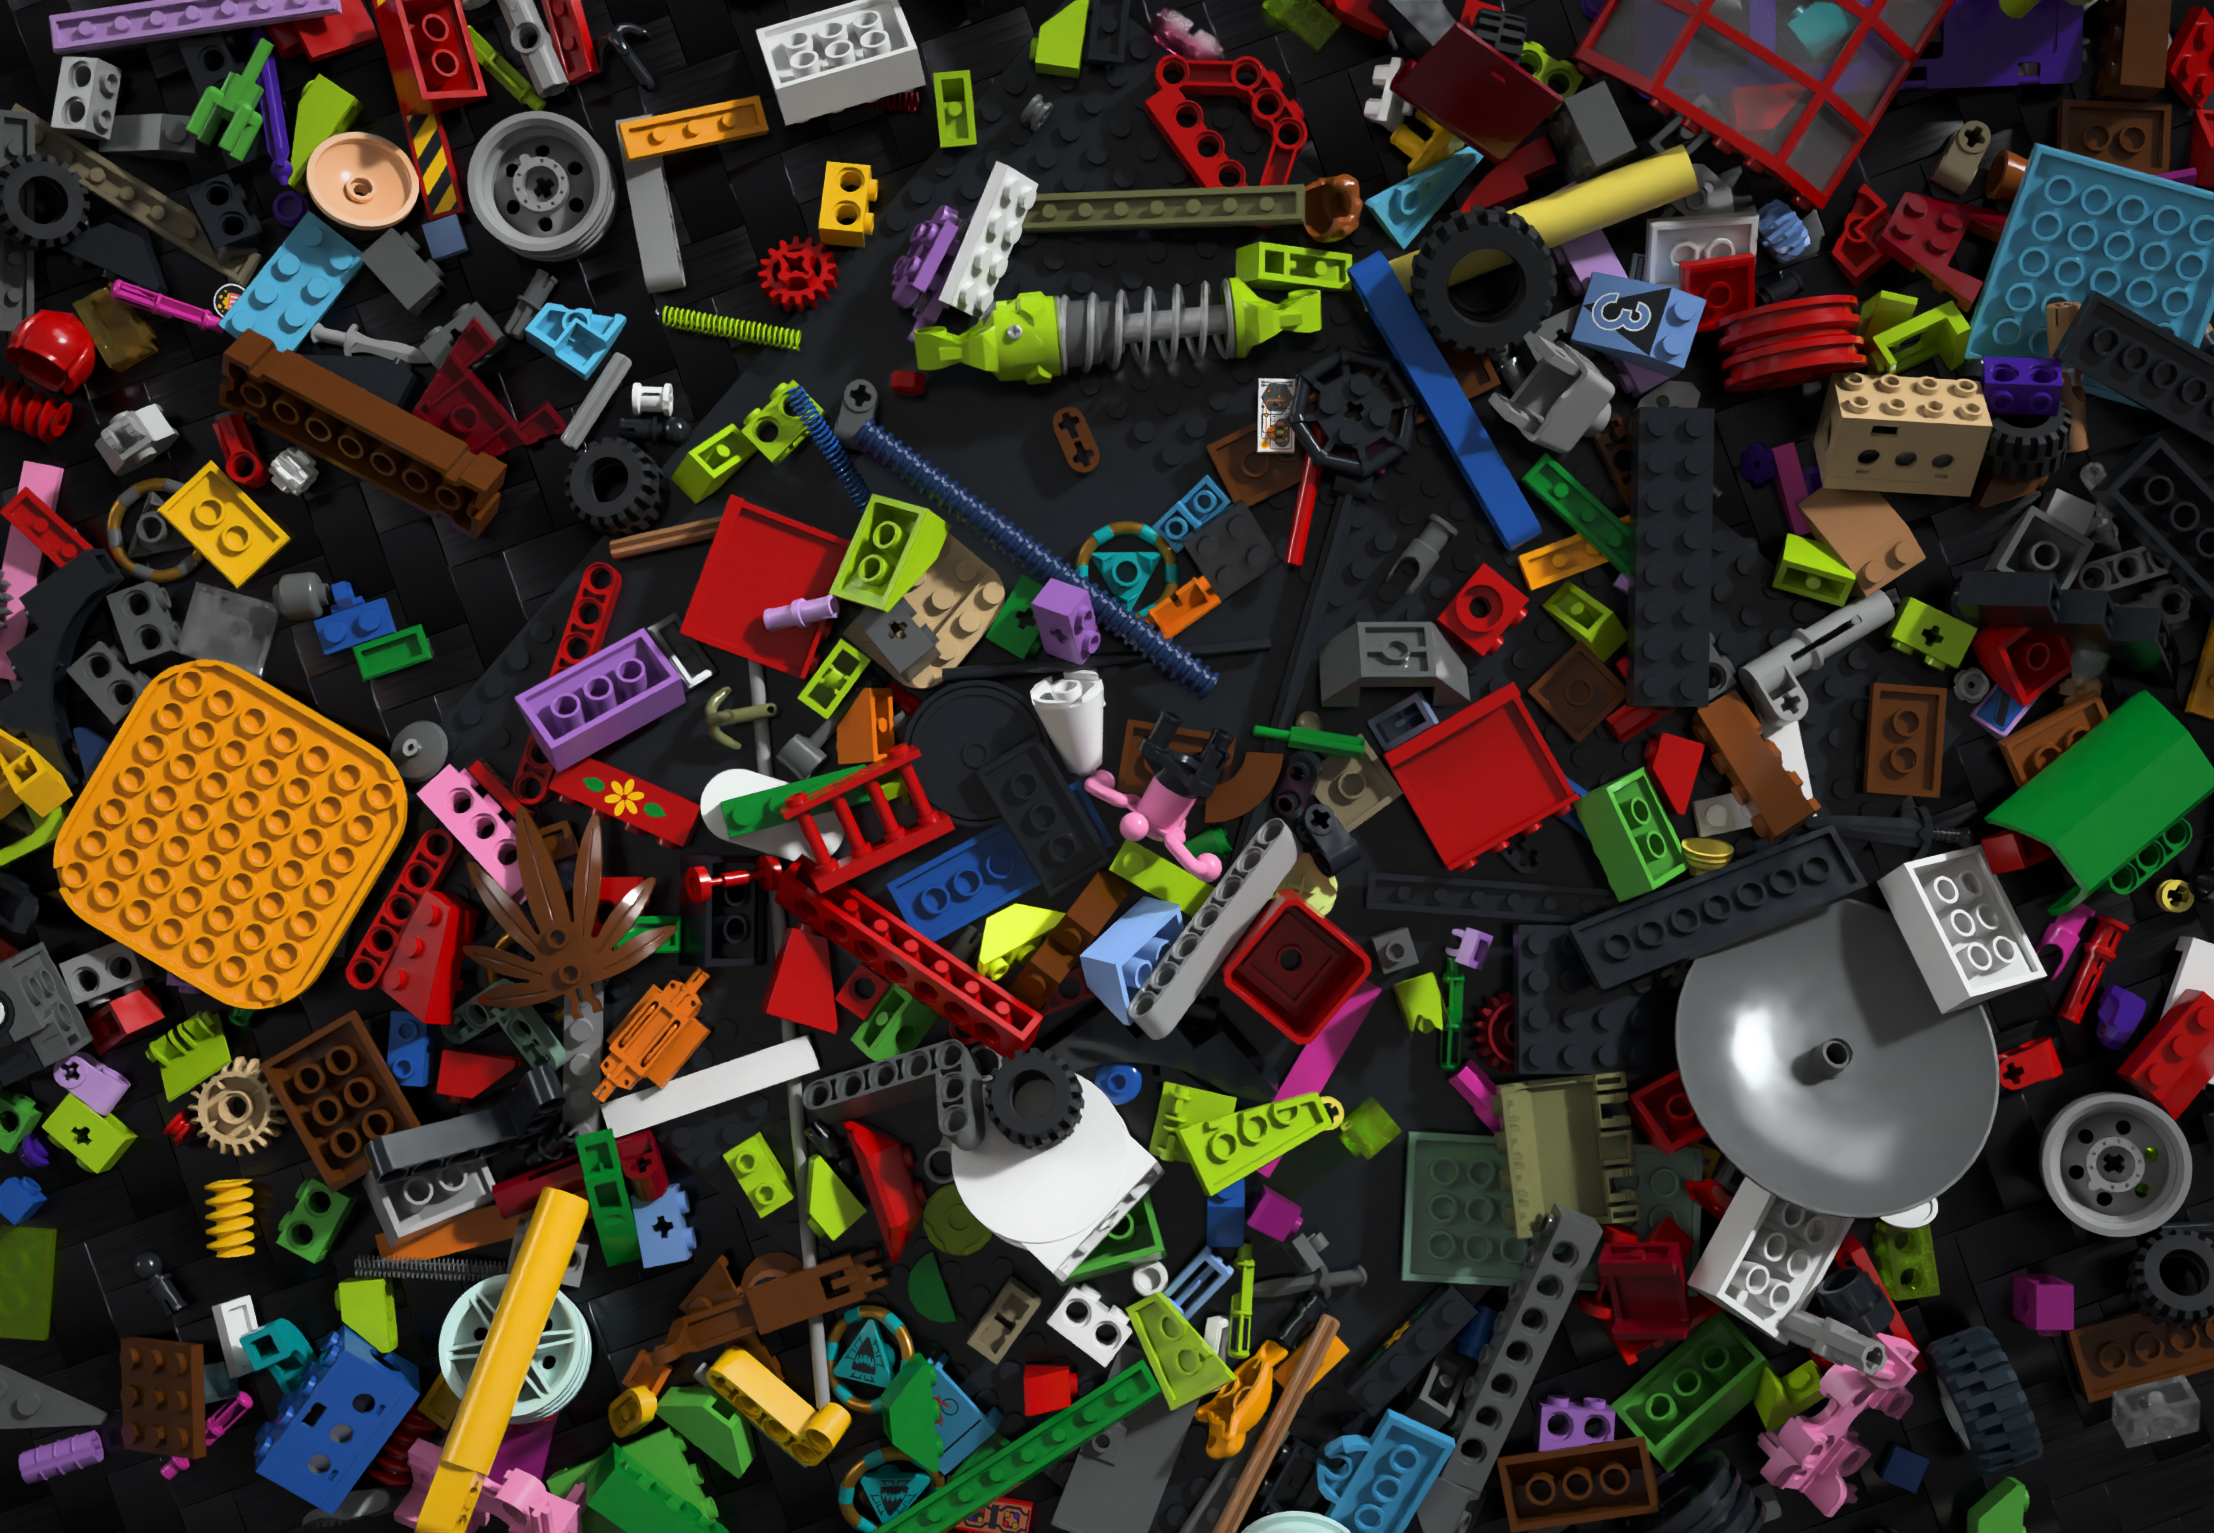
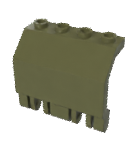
(1559, 1152)

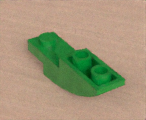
(609, 1197)

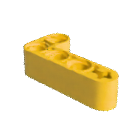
(777, 1408)

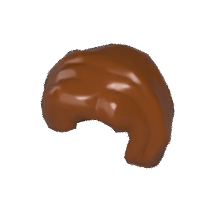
(1332, 208)

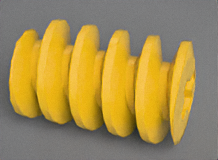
(230, 1218)

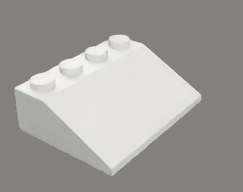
(840, 58)
(1960, 928)
(1767, 1258)

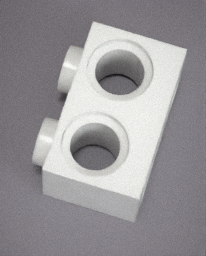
(1083, 1330)

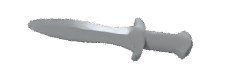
(356, 342)

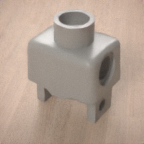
(1559, 398)

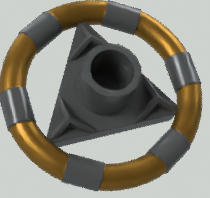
(152, 533)

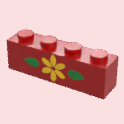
(629, 799)

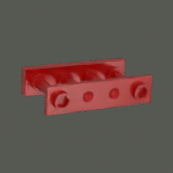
(896, 839)

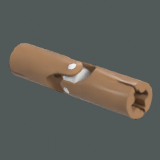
(2059, 318)

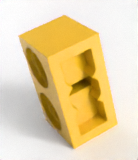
(840, 204)

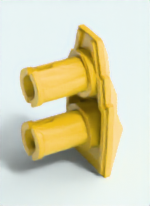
(1423, 152)

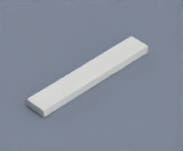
(710, 1086)

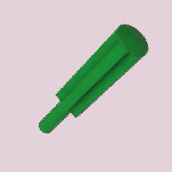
(1316, 741)

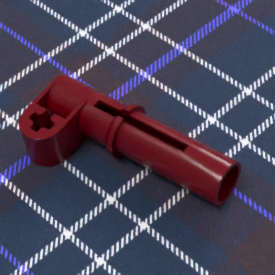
(635, 1152)

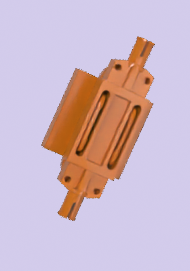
(655, 1037)

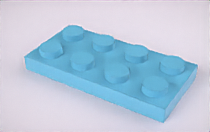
(296, 285)

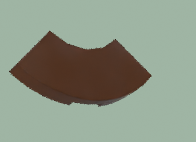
(1245, 789)

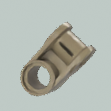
(1958, 161)

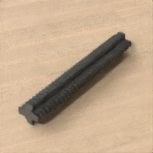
(427, 1269)

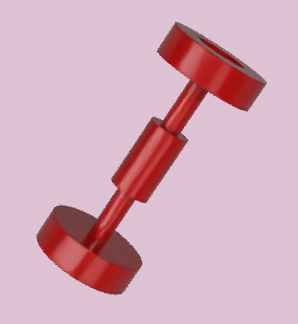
(700, 885)
(1596, 1304)

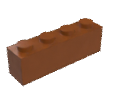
(1753, 767)

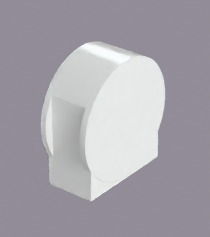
(1061, 1196)

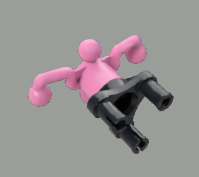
(1171, 793)

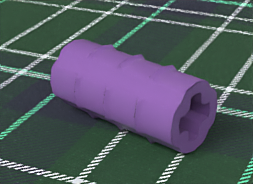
(61, 1457)

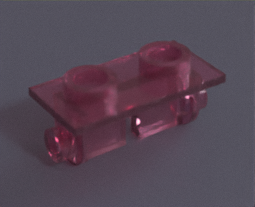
(1172, 33)

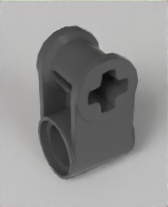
(852, 416)

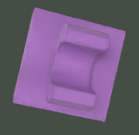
(1472, 948)

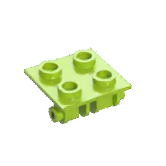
(190, 1055)
(1182, 1107)

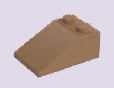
(1862, 534)

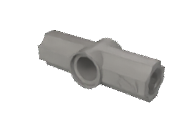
(541, 58)
(1835, 1342)

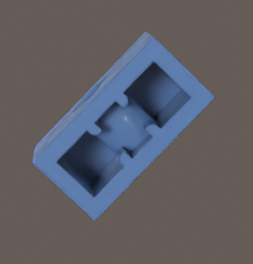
(655, 1244)

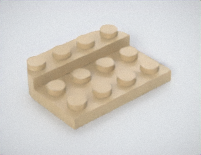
(956, 600)

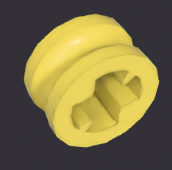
(2164, 902)
(1336, 1118)

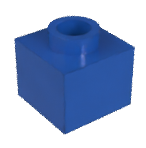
(20, 1198)

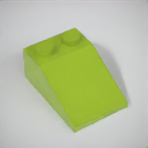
(888, 553)

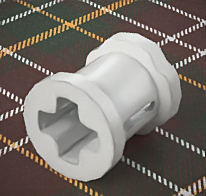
(652, 399)

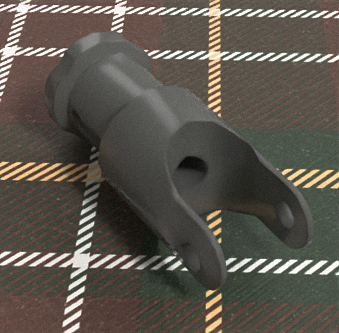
(1425, 550)

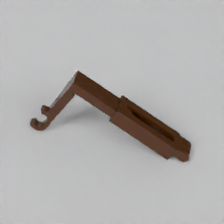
(772, 1305)

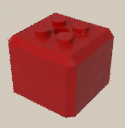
(1303, 997)

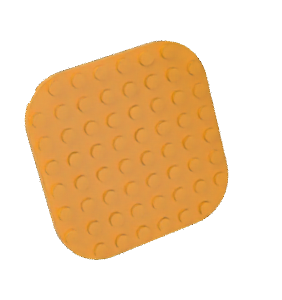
(230, 834)

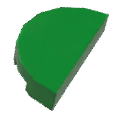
(929, 1291)

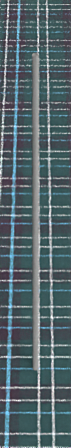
(794, 1085)

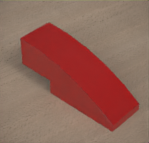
(1508, 179)

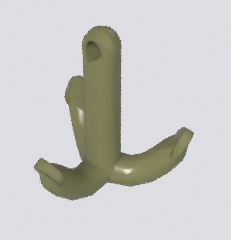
(728, 717)

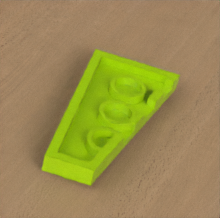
(1245, 1140)

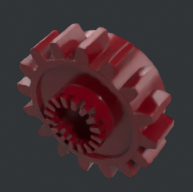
(1494, 1032)

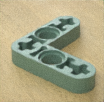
(509, 1021)

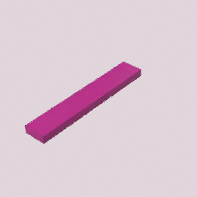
(1321, 1057)

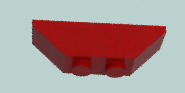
(889, 1183)

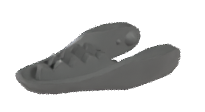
(359, 1503)

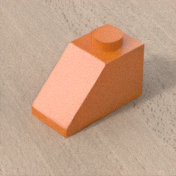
(866, 728)

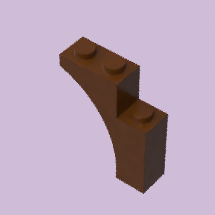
(1069, 939)

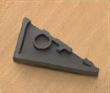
(36, 1405)

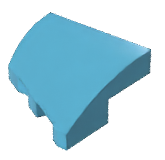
(574, 336)

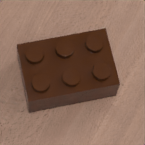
(2131, 49)

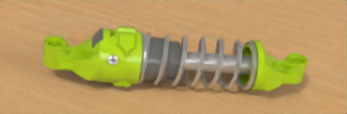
(1047, 335)

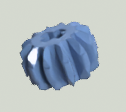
(1781, 232)

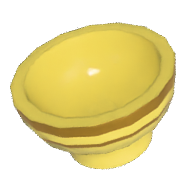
(1706, 854)

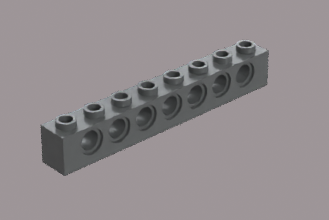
(1562, 1225)

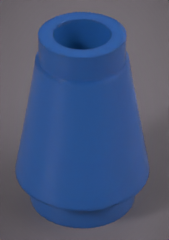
(1477, 1332)

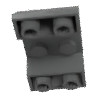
(1393, 657)

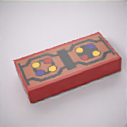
(498, 787)
(1001, 1516)

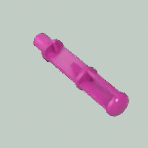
(164, 305)
(214, 1430)

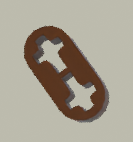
(1068, 444)

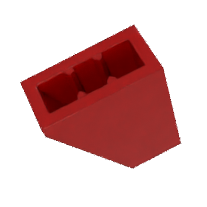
(802, 981)

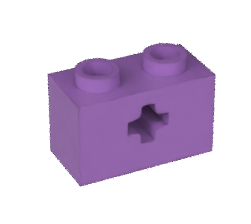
(1066, 621)

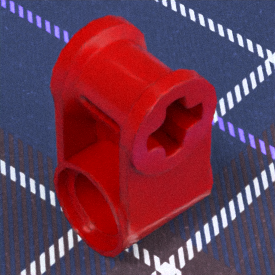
(2029, 1064)

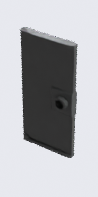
(1126, 1467)

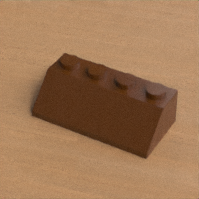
(1578, 1484)

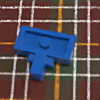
(353, 621)

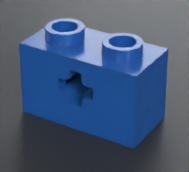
(411, 1049)

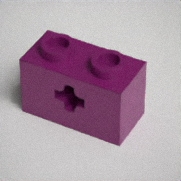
(2043, 1303)

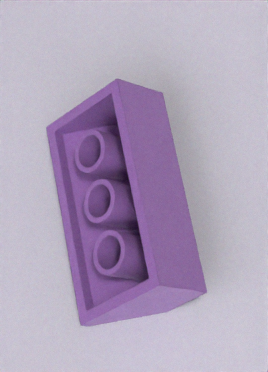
(601, 699)

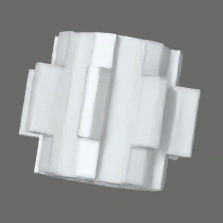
(293, 471)

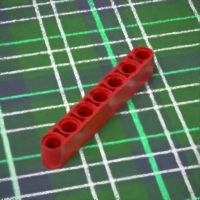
(575, 630)

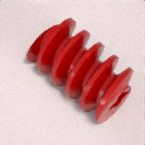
(32, 413)
(393, 1465)

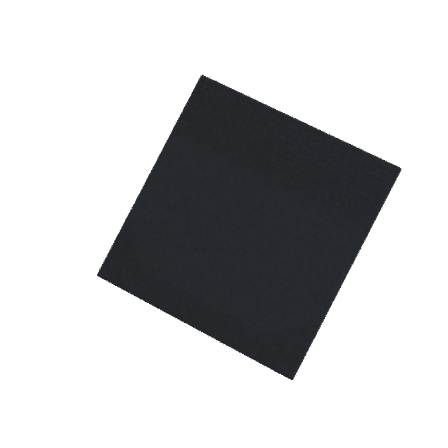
(1152, 452)

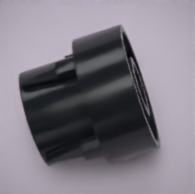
(1855, 1301)

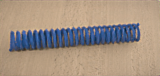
(828, 450)

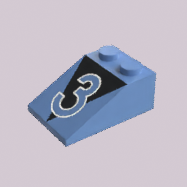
(1638, 322)

